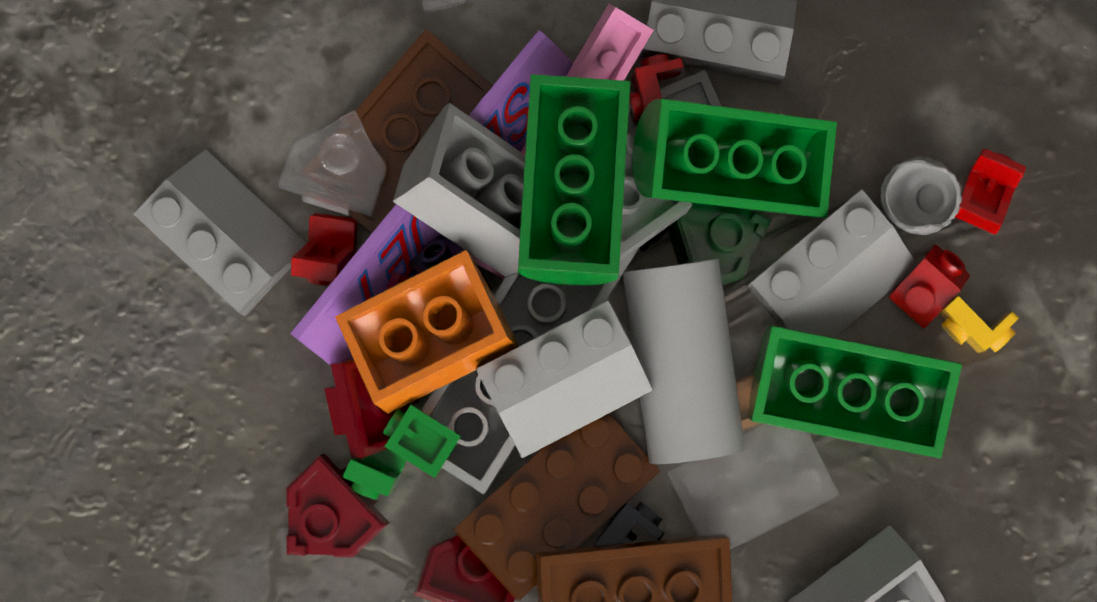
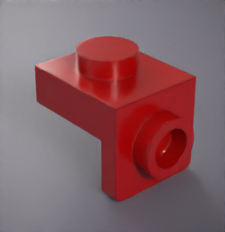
(646, 80)
(989, 190)
(328, 250)
(931, 285)

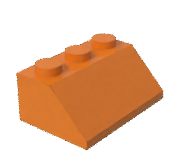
(426, 332)

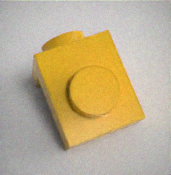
(965, 325)

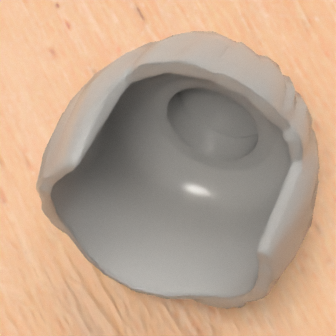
(920, 195)

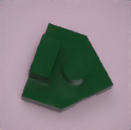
(720, 234)

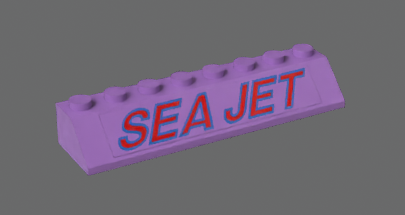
(404, 235)

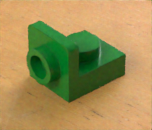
(420, 440)

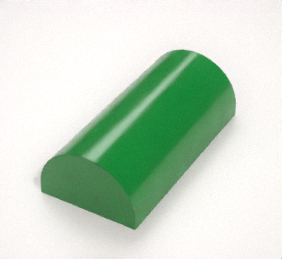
(734, 158)
(574, 180)
(853, 391)

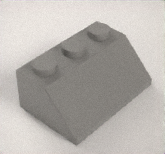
(724, 35)
(467, 188)
(221, 231)
(835, 271)
(564, 379)
(876, 572)

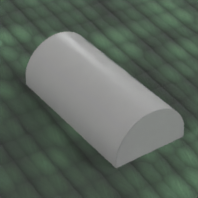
(688, 360)

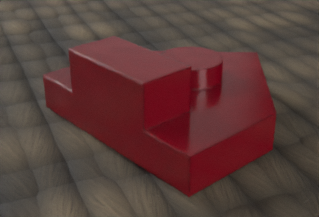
(354, 411)
(328, 514)
(457, 575)

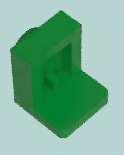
(375, 473)

